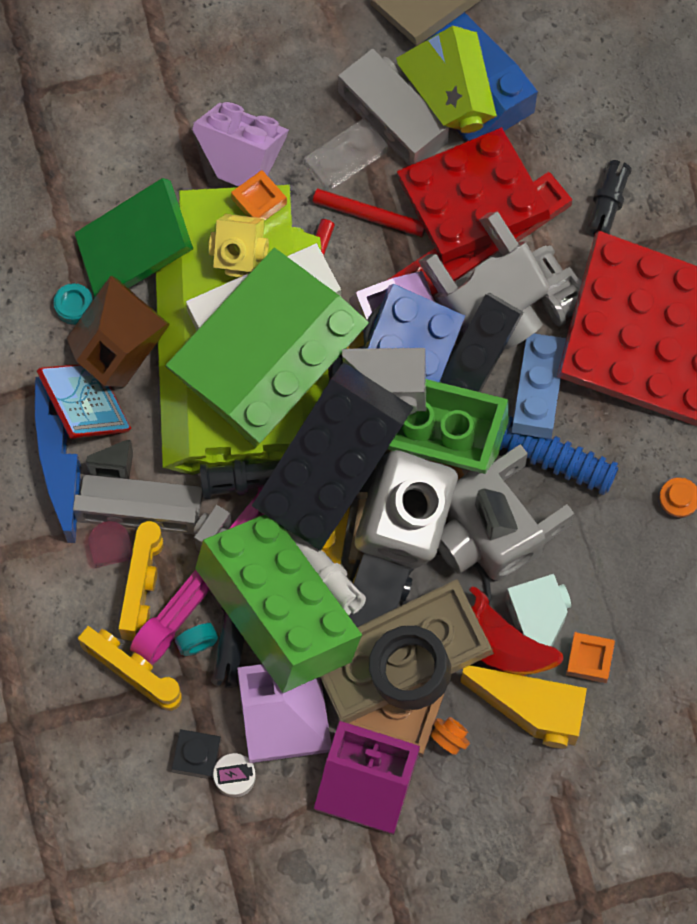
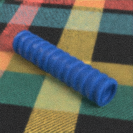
(564, 459)

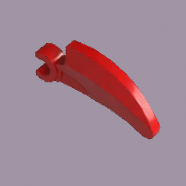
(511, 649)

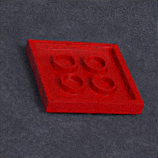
(466, 184)

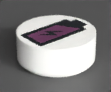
(234, 775)

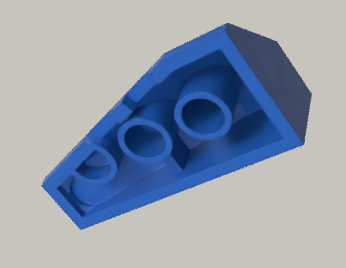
(510, 88)

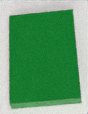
(135, 237)

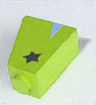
(451, 78)

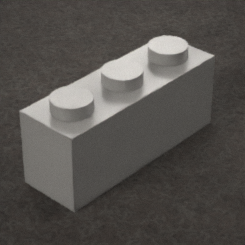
(392, 107)

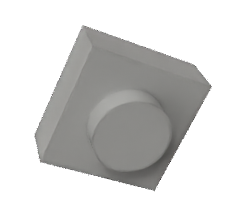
(212, 524)

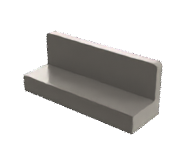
(136, 501)

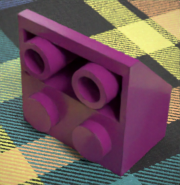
(366, 777)

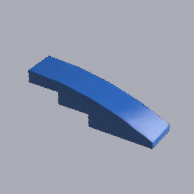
(60, 469)

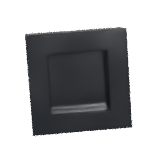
(196, 754)

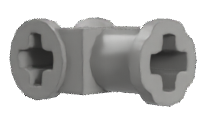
(563, 286)

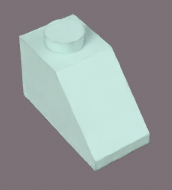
(539, 608)

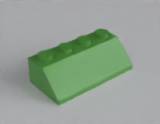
(456, 428)

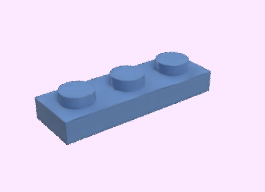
(538, 386)

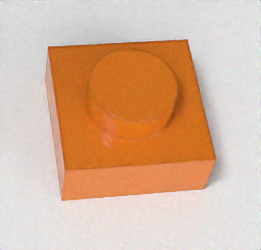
(259, 196)
(590, 657)

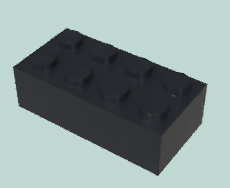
(332, 456)

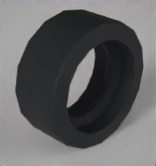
(397, 639)

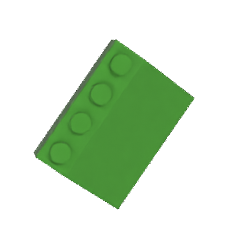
(266, 345)

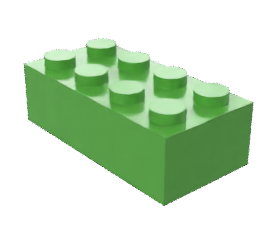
(278, 602)

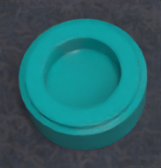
(72, 302)
(196, 639)

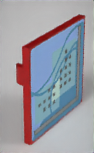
(83, 402)

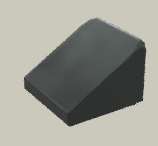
(112, 461)
(495, 513)

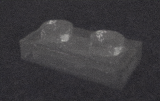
(346, 154)

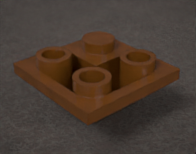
(115, 334)

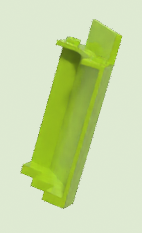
(189, 426)

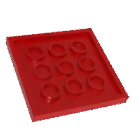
(635, 328)

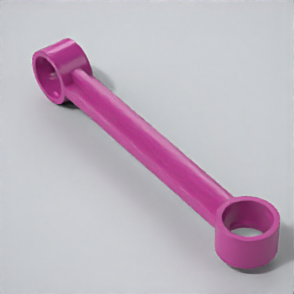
(159, 632)

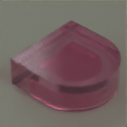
(109, 544)

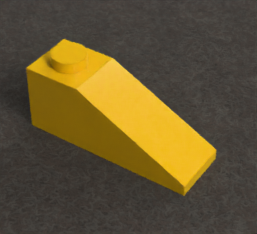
(536, 705)

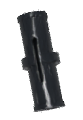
(608, 198)

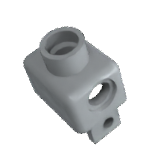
(507, 274)
(385, 525)
(465, 538)

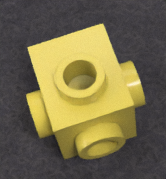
(238, 244)

